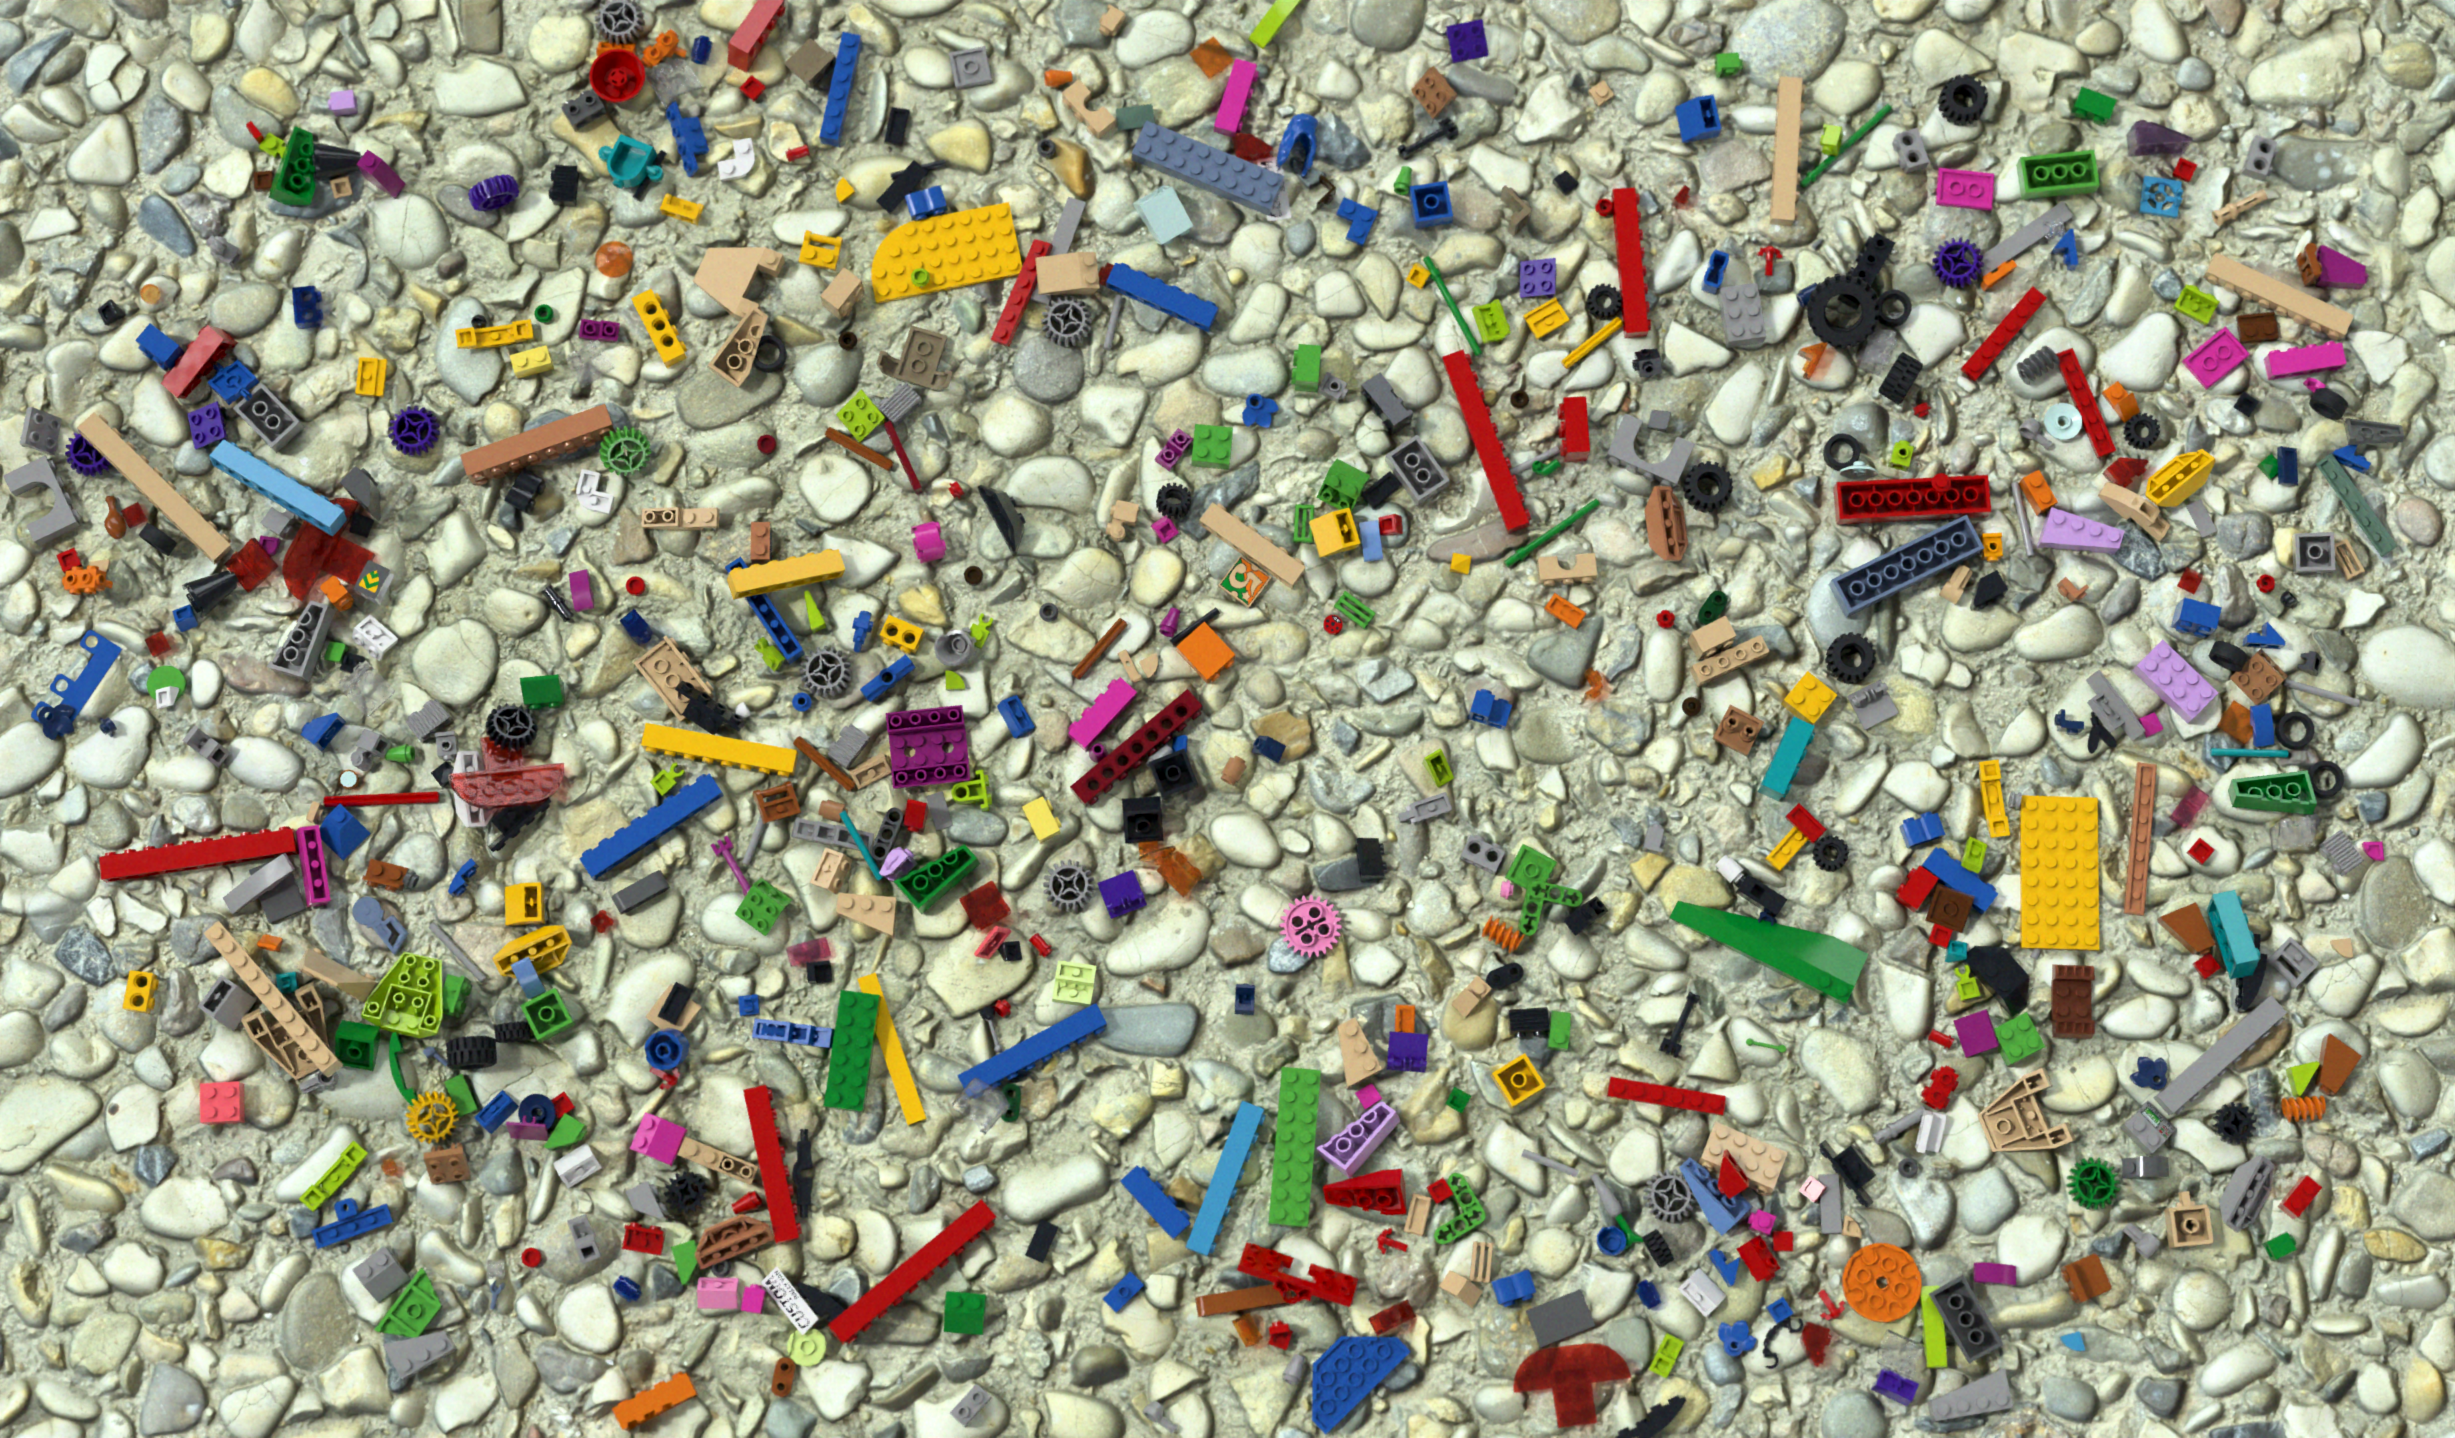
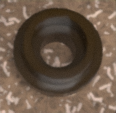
(847, 335)
(1519, 394)
(1691, 712)

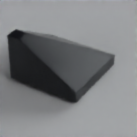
(1565, 182)
(110, 312)
(2246, 403)
(361, 525)
(441, 774)
(1010, 951)

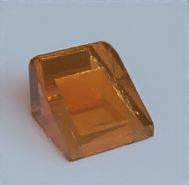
(1146, 847)

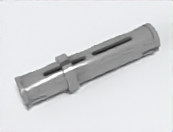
(1898, 1126)

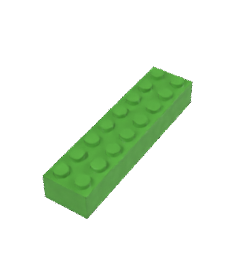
(1294, 1147)

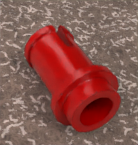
(796, 153)
(1039, 943)
(1941, 1038)

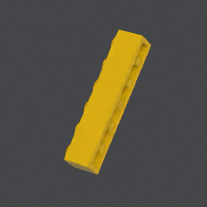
(785, 574)

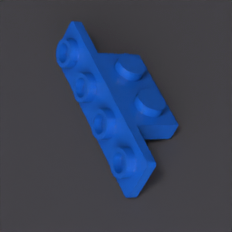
(688, 136)

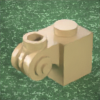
(1123, 514)

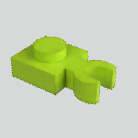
(273, 146)
(979, 631)
(771, 655)
(666, 781)
(1966, 987)

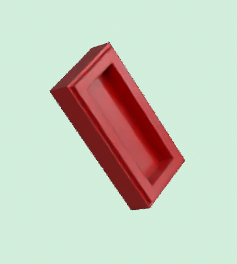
(1805, 823)

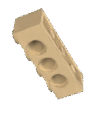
(1729, 660)

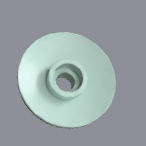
(2067, 414)
(1859, 471)

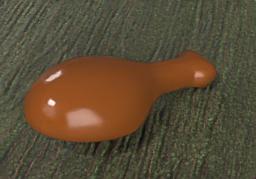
(114, 521)

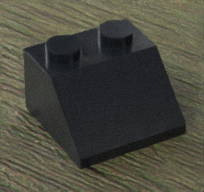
(1173, 774)
(1142, 819)
(1369, 859)

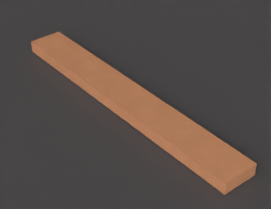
(2140, 839)

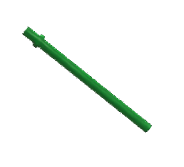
(1811, 176)

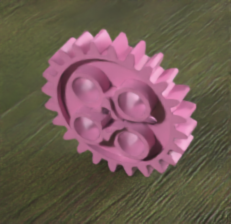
(1319, 941)

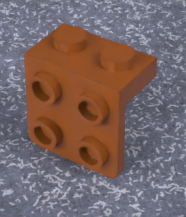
(2085, 1278)

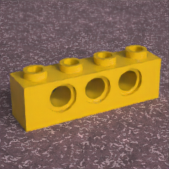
(669, 355)

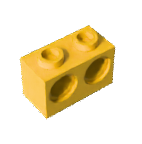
(904, 630)
(134, 991)

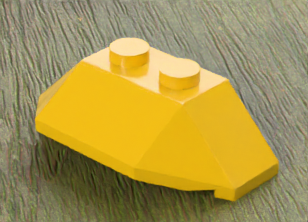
(2179, 478)
(543, 946)

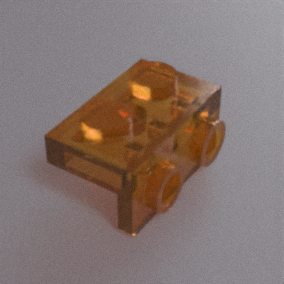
(1180, 873)

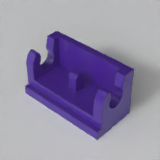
(1895, 1387)

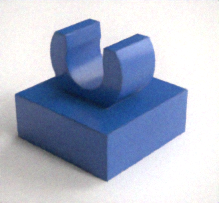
(749, 1005)

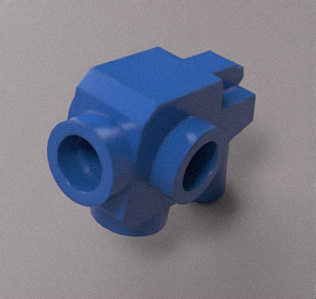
(862, 626)

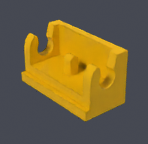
(681, 209)

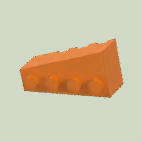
(655, 1401)

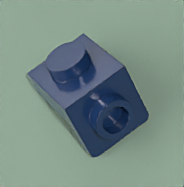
(2067, 726)
(1268, 748)
(1244, 999)

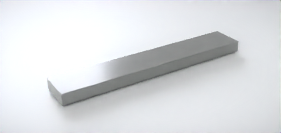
(1063, 238)
(2022, 239)

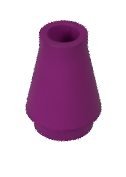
(1170, 623)
(1097, 757)

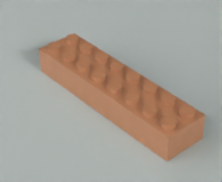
(537, 445)

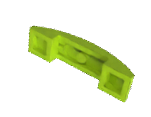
(334, 1177)

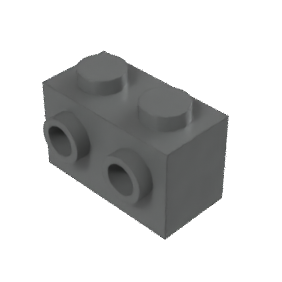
(583, 109)

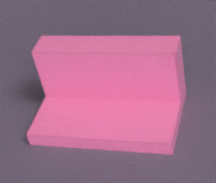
(717, 1293)

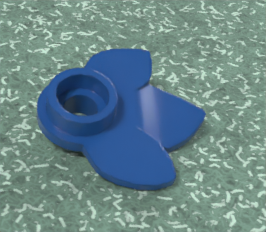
(1261, 413)
(1738, 1335)

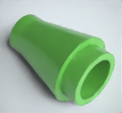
(1403, 181)
(401, 754)

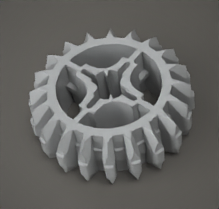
(613, 17)
(1074, 324)
(821, 655)
(1061, 879)
(1660, 1193)

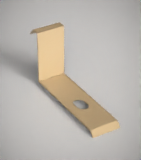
(1131, 670)

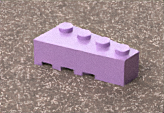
(2078, 533)
(1359, 1140)

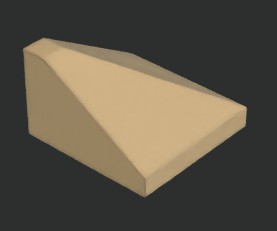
(341, 186)

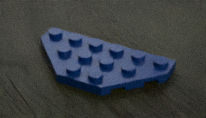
(1349, 1373)

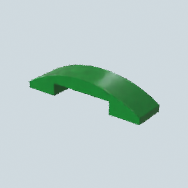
(395, 1049)

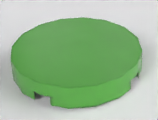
(165, 677)

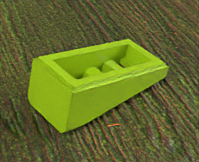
(815, 618)

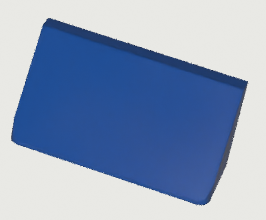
(1015, 716)
(496, 1112)

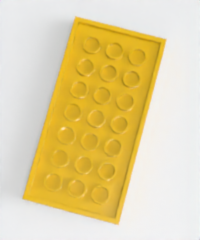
(2059, 873)

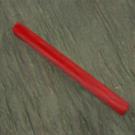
(381, 799)

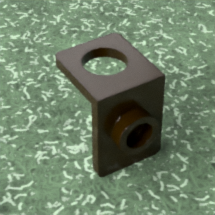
(1328, 197)

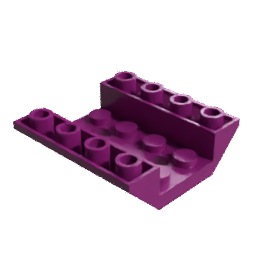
(927, 733)

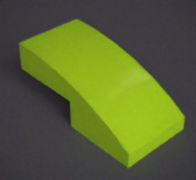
(1666, 1355)

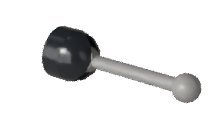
(988, 1014)

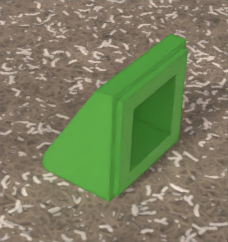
(335, 652)

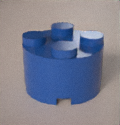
(656, 1048)

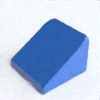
(185, 618)
(1179, 743)

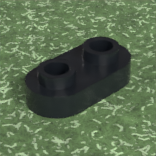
(1505, 976)

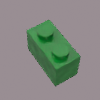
(2093, 106)

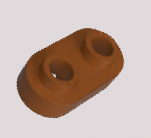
(784, 1377)

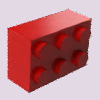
(1574, 429)

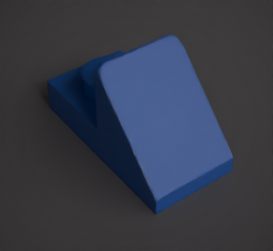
(2067, 246)
(2347, 458)
(2269, 639)
(1727, 1272)

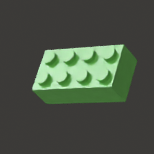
(2057, 174)

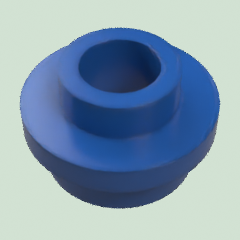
(805, 706)

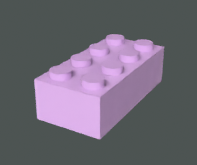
(2175, 681)

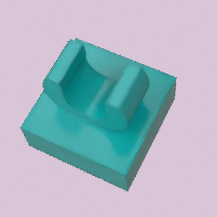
(287, 982)

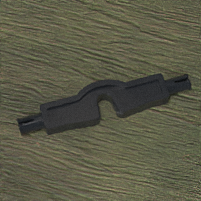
(803, 1162)

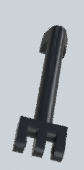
(1444, 130)
(1672, 1043)

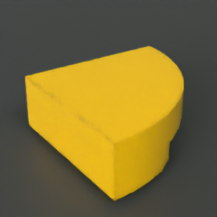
(844, 190)

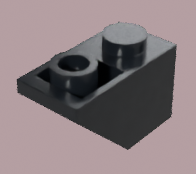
(1987, 589)
(1585, 915)

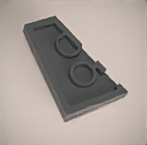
(2372, 432)

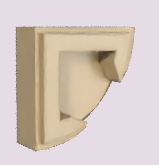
(103, 565)
(1149, 665)
(2342, 947)
(1850, 1228)

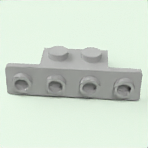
(2111, 708)

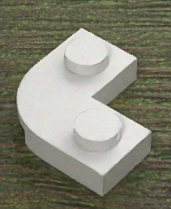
(740, 166)
(588, 494)

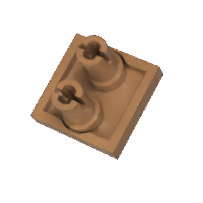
(1434, 92)
(1738, 730)
(447, 1164)

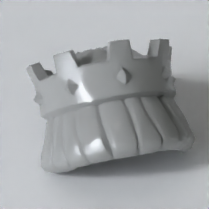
(955, 647)

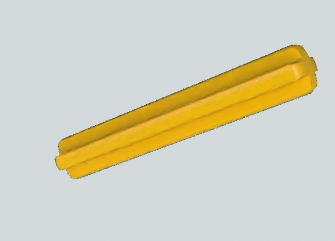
(1592, 342)

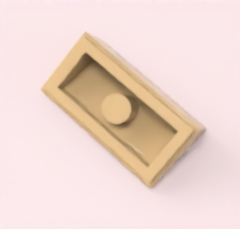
(870, 771)

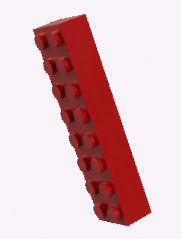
(1910, 500)

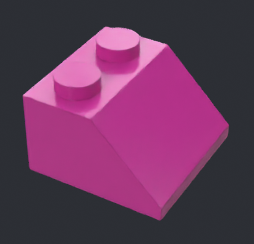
(658, 1139)

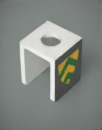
(373, 582)

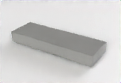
(1830, 1205)

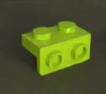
(2196, 304)
(1491, 321)

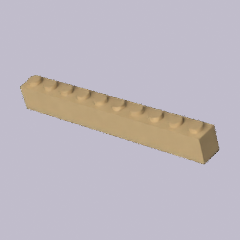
(154, 488)
(273, 999)

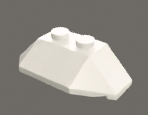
(470, 815)

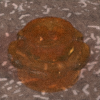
(389, 1167)

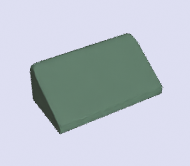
(1134, 116)

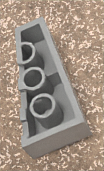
(304, 643)
(1977, 1397)

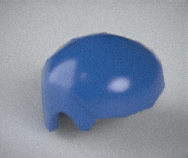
(1611, 1241)

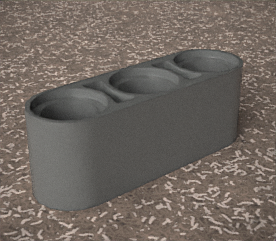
(887, 825)
(640, 892)

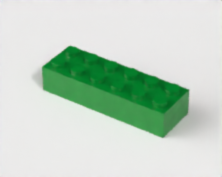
(852, 1051)

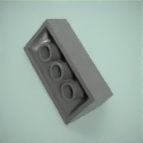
(1966, 1319)

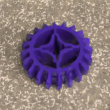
(493, 192)
(1952, 258)
(407, 434)
(83, 454)

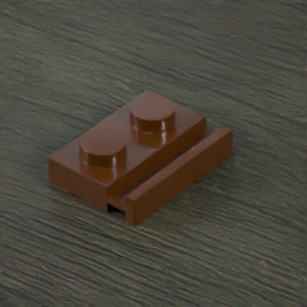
(2257, 327)

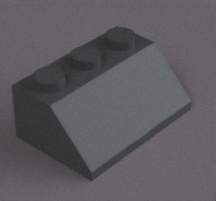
(363, 490)

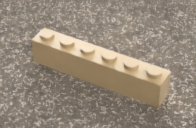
(1252, 545)

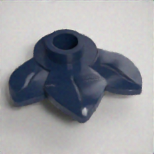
(59, 722)
(2148, 1071)

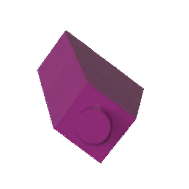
(380, 174)
(2339, 270)

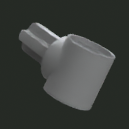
(318, 1082)
(2145, 1244)

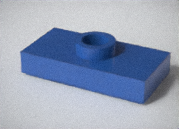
(1123, 1292)

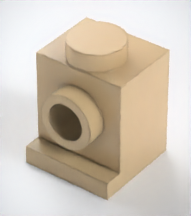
(1111, 21)

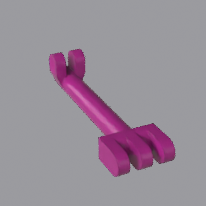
(724, 849)

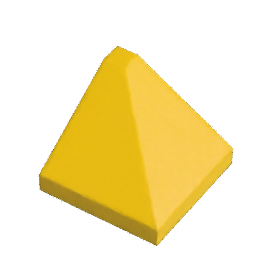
(1418, 275)
(1460, 563)

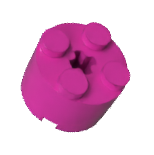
(928, 542)

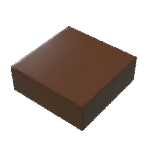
(263, 180)

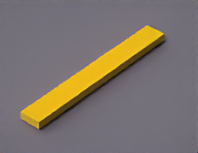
(894, 1054)

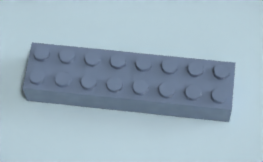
(1207, 168)
(1906, 566)

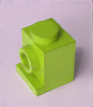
(1831, 139)
(1898, 461)

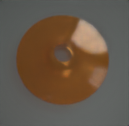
(618, 266)
(1158, 856)

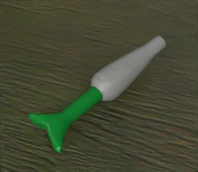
(1614, 1210)

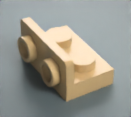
(831, 870)

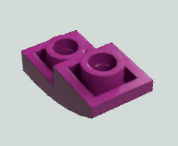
(602, 331)
(1173, 449)
(581, 590)
(1994, 1273)

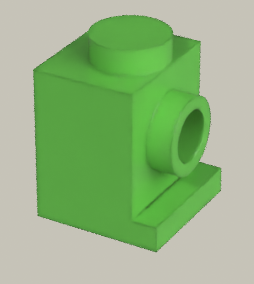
(1727, 64)

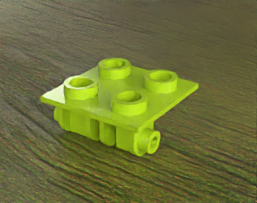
(860, 416)

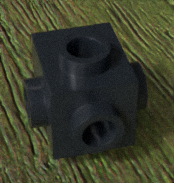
(1647, 362)

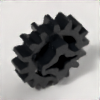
(2235, 1131)
(682, 1202)

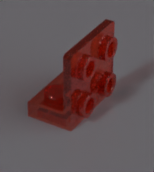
(985, 906)

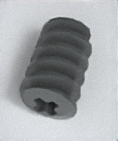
(2036, 363)

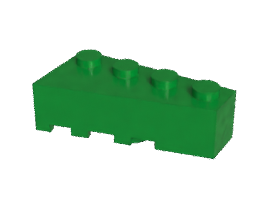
(2275, 792)
(934, 880)

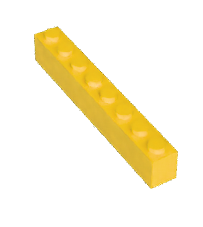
(719, 749)

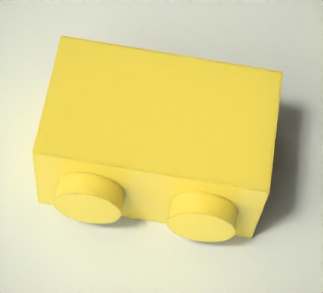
(532, 362)
(1041, 819)

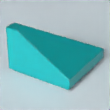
(1956, 951)

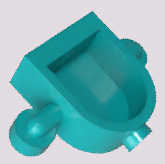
(630, 162)

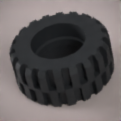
(1843, 335)

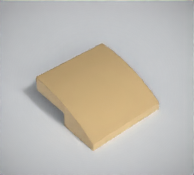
(685, 1019)

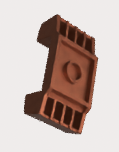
(2072, 1001)

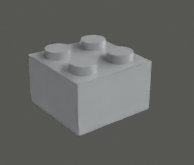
(2313, 552)

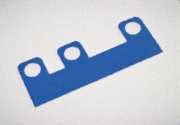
(79, 691)

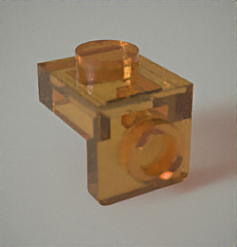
(1594, 679)
(1247, 1330)

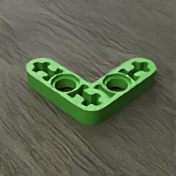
(1538, 899)
(1466, 1208)

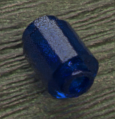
(701, 50)
(627, 1288)
(1648, 1294)

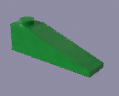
(294, 177)

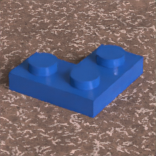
(1361, 218)

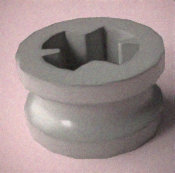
(2014, 800)

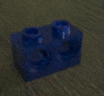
(302, 307)
(636, 627)

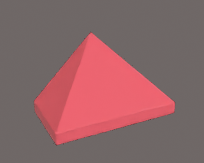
(992, 942)

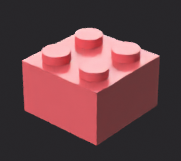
(222, 1103)

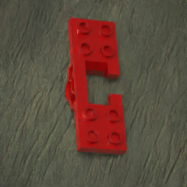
(1325, 1283)

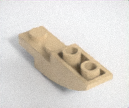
(2132, 505)
(680, 519)
(717, 1160)

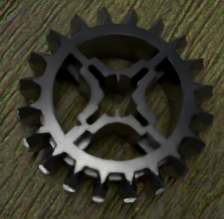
(503, 719)

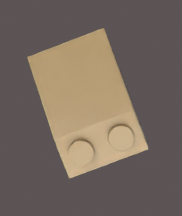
(1068, 274)

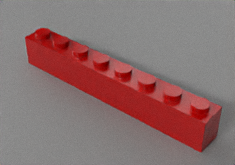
(1629, 262)
(771, 1164)

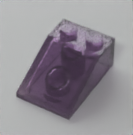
(2154, 139)

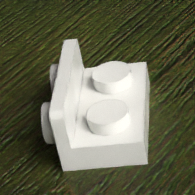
(373, 637)

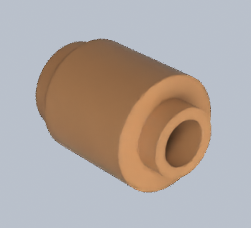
(1233, 770)
(831, 809)

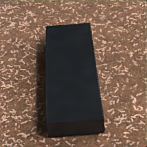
(901, 186)

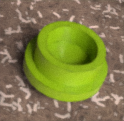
(920, 277)

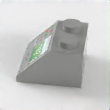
(2148, 1128)

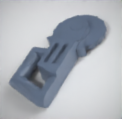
(368, 912)

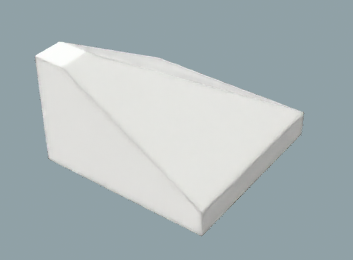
(166, 696)

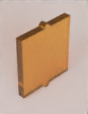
(1211, 57)
(2237, 722)

